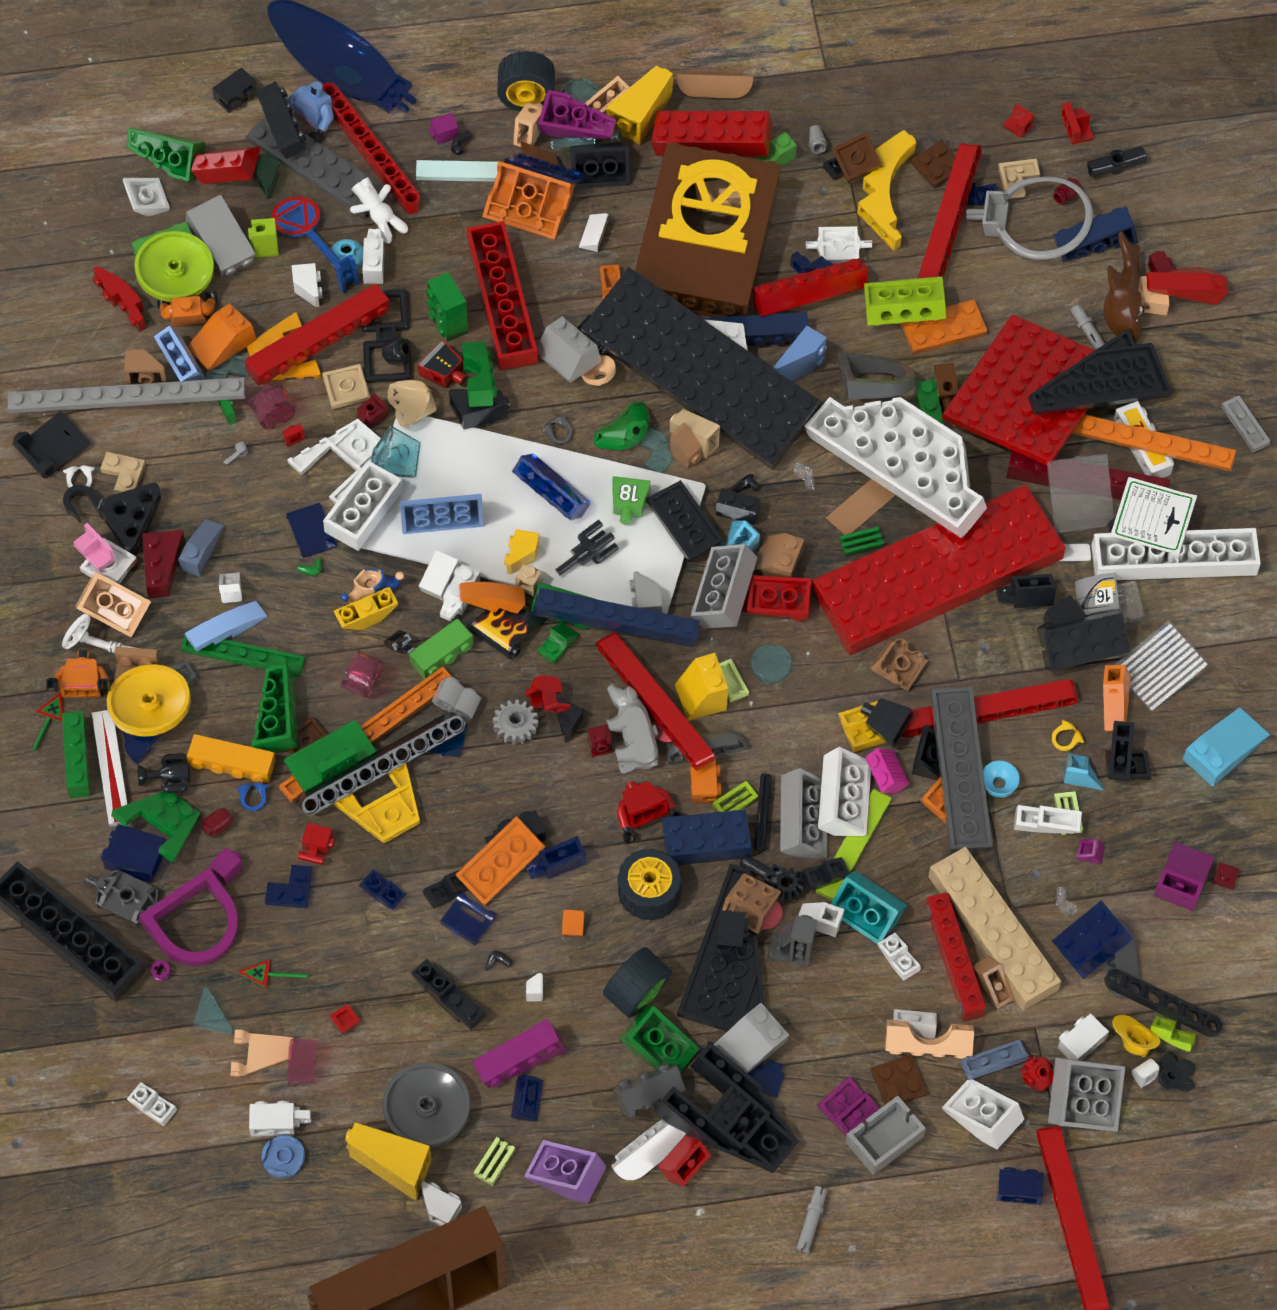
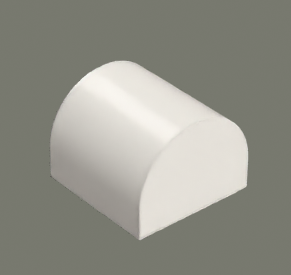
(1146, 1072)

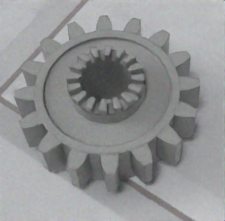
(515, 712)

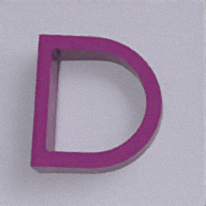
(204, 880)

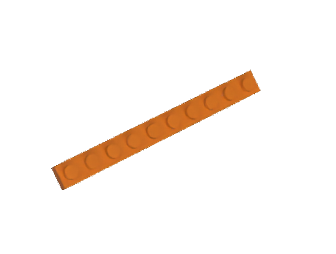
(1156, 442)
(386, 719)

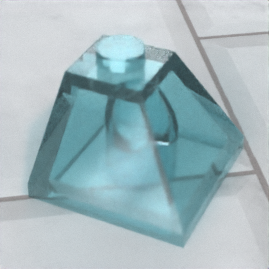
(397, 453)

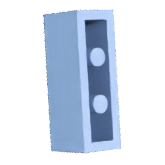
(179, 355)

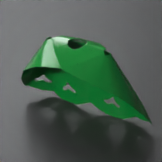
(622, 428)

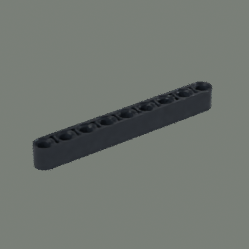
(391, 762)

